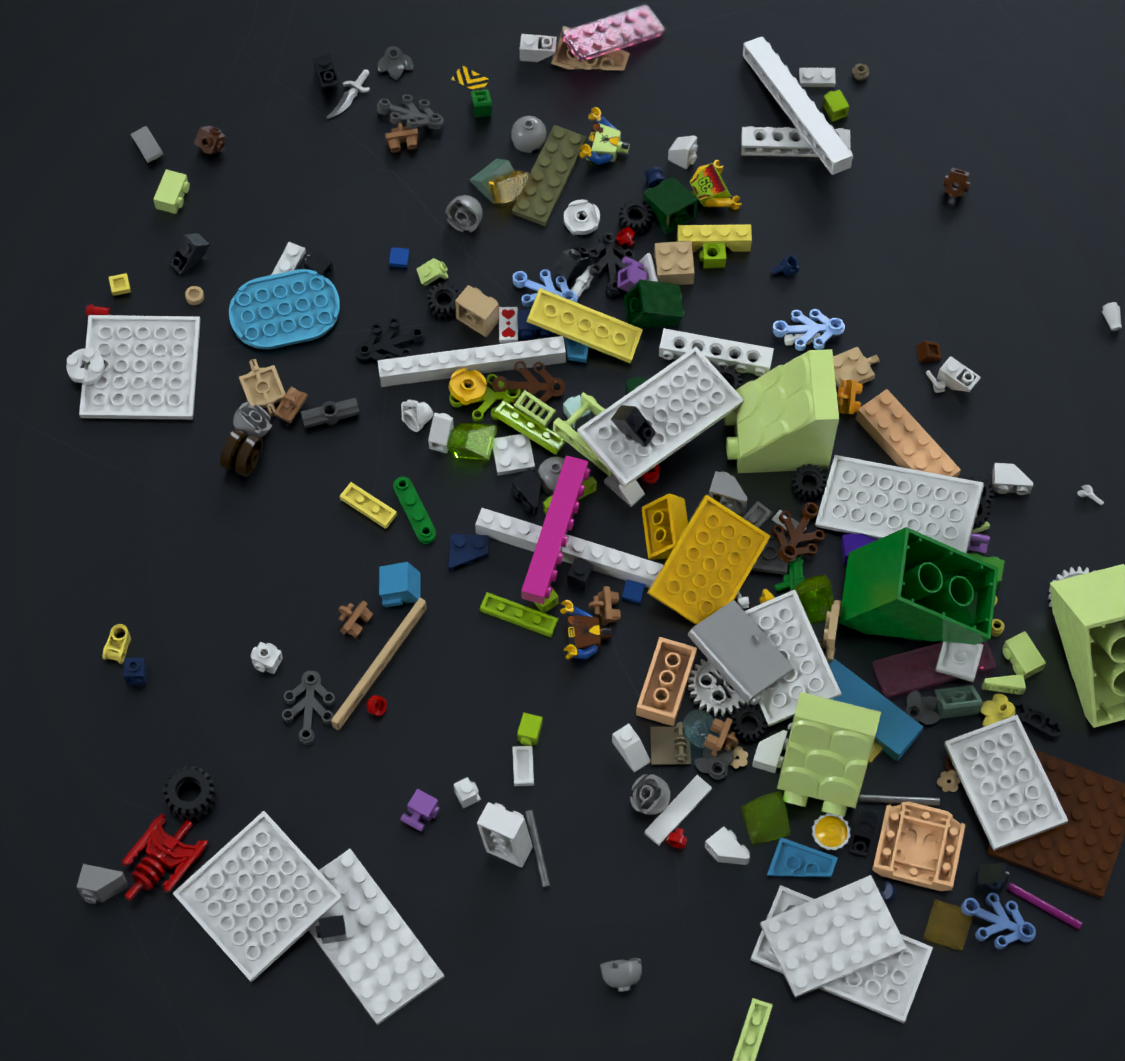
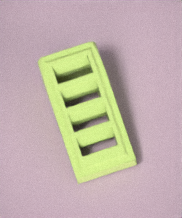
(551, 412)
(1007, 684)

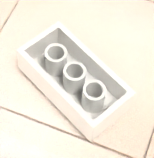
(505, 834)

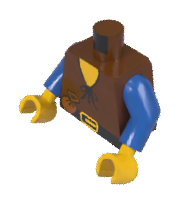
(583, 632)

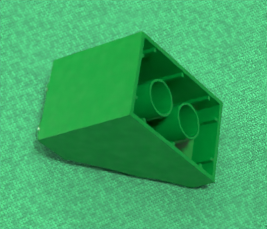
(918, 590)

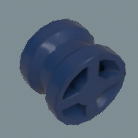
(654, 176)

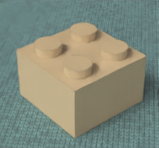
(674, 262)
(477, 310)

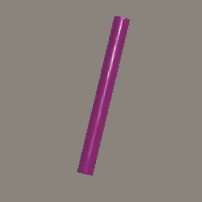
(1044, 905)

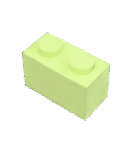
(171, 191)
(1023, 655)

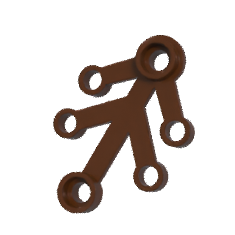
(532, 385)
(797, 535)

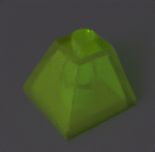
(472, 440)
(816, 597)
(766, 818)

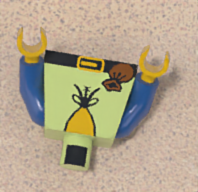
(603, 141)

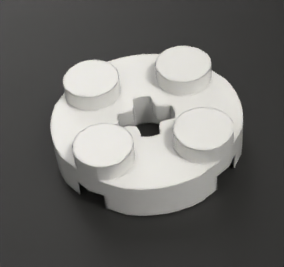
(581, 227)
(85, 356)

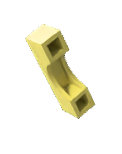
(735, 237)

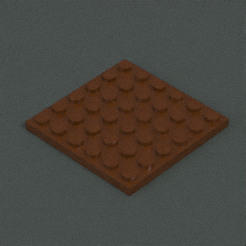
(1085, 846)

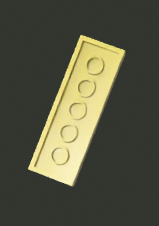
(584, 325)

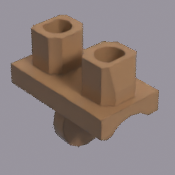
(402, 135)
(290, 404)
(602, 606)
(350, 625)
(716, 743)

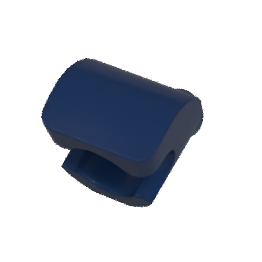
(788, 266)
(889, 893)

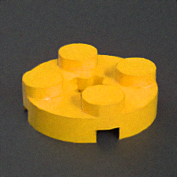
(464, 394)

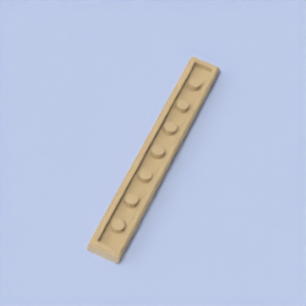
(379, 664)

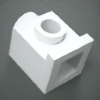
(466, 792)

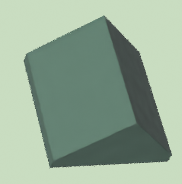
(482, 179)
(958, 701)

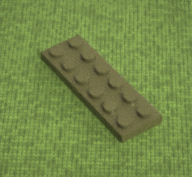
(549, 175)

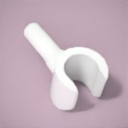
(937, 386)
(1088, 491)
(742, 601)

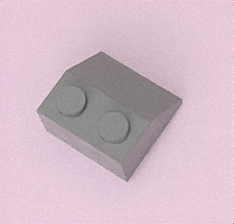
(728, 492)
(99, 883)

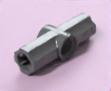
(341, 410)

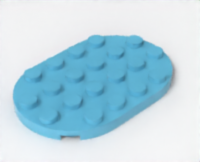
(284, 309)

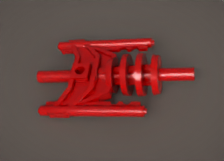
(163, 853)

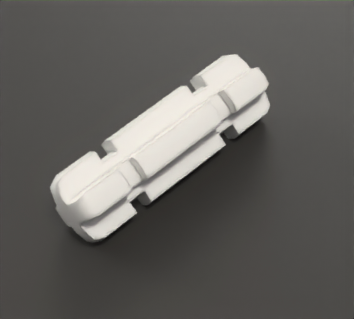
(789, 339)

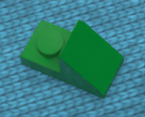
(481, 103)

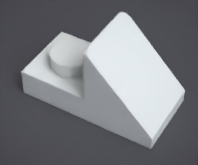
(630, 494)

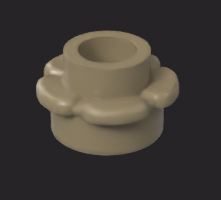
(858, 74)

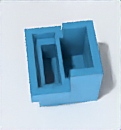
(399, 584)

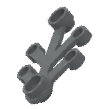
(411, 114)
(309, 704)

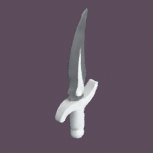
(348, 96)

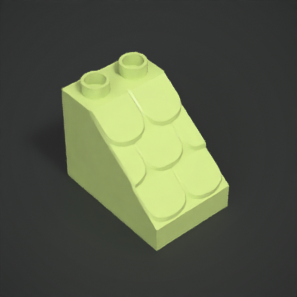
(786, 417)
(1092, 631)
(827, 753)

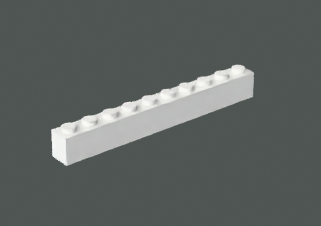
(797, 105)
(483, 359)
(604, 559)

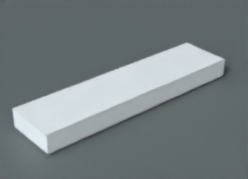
(678, 810)

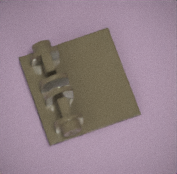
(669, 745)

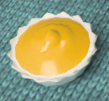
(831, 831)

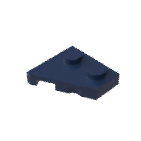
(466, 549)

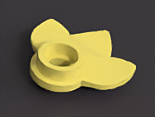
(997, 709)

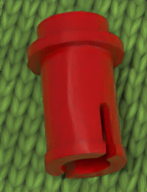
(93, 310)

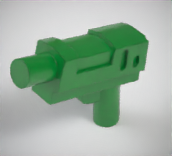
(794, 577)

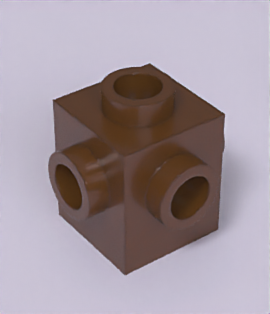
(210, 139)
(959, 177)

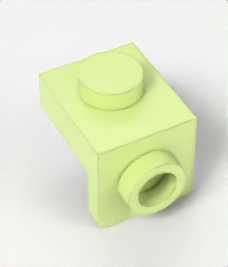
(431, 271)

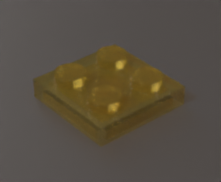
(947, 925)

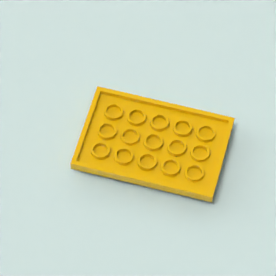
(708, 562)

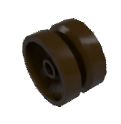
(241, 452)

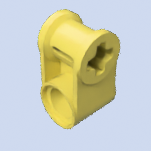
(117, 647)

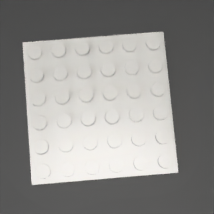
(146, 367)
(257, 896)

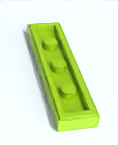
(529, 427)
(519, 614)

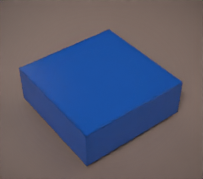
(399, 257)
(633, 591)

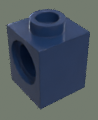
(135, 671)

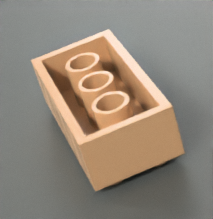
(666, 681)

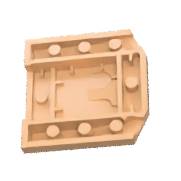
(919, 846)

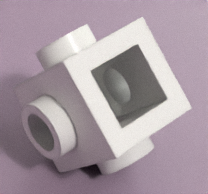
(266, 657)

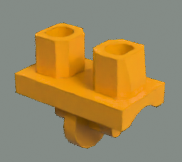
(846, 396)

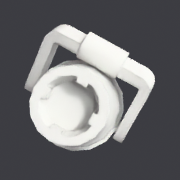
(417, 415)

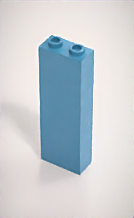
(895, 728)

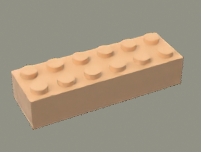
(903, 436)

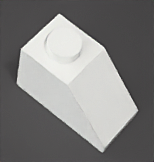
(630, 748)

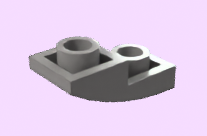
(147, 144)

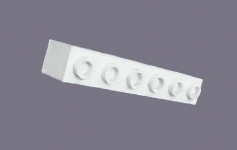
(786, 145)
(725, 348)

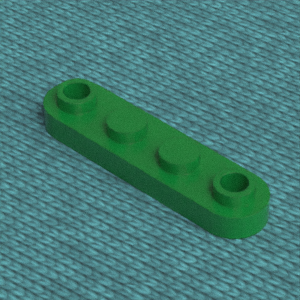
(414, 510)

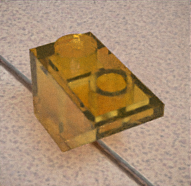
(509, 187)

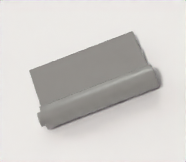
(740, 652)

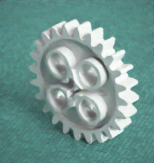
(705, 694)

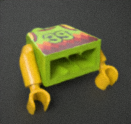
(710, 187)

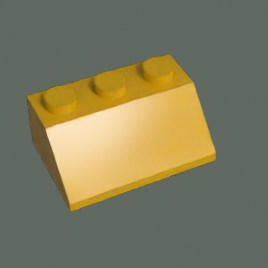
(663, 525)

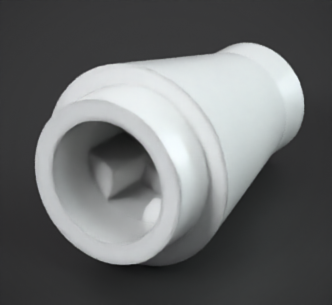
(1112, 315)

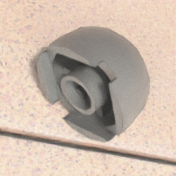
(528, 134)
(464, 213)
(252, 420)
(549, 473)
(650, 794)
(622, 973)

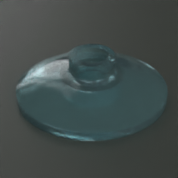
(700, 721)

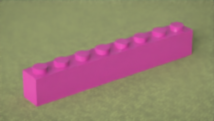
(555, 529)

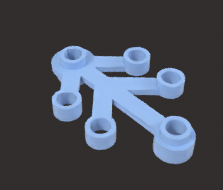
(520, 280)
(830, 327)

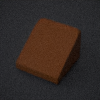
(928, 351)

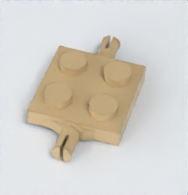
(853, 366)
(262, 387)
(830, 630)

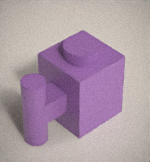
(631, 274)
(978, 544)
(421, 807)

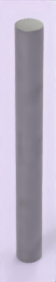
(898, 799)
(537, 849)

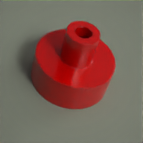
(625, 236)
(376, 705)
(677, 839)

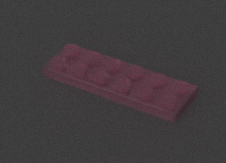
(612, 33)
(917, 669)

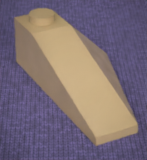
(566, 59)

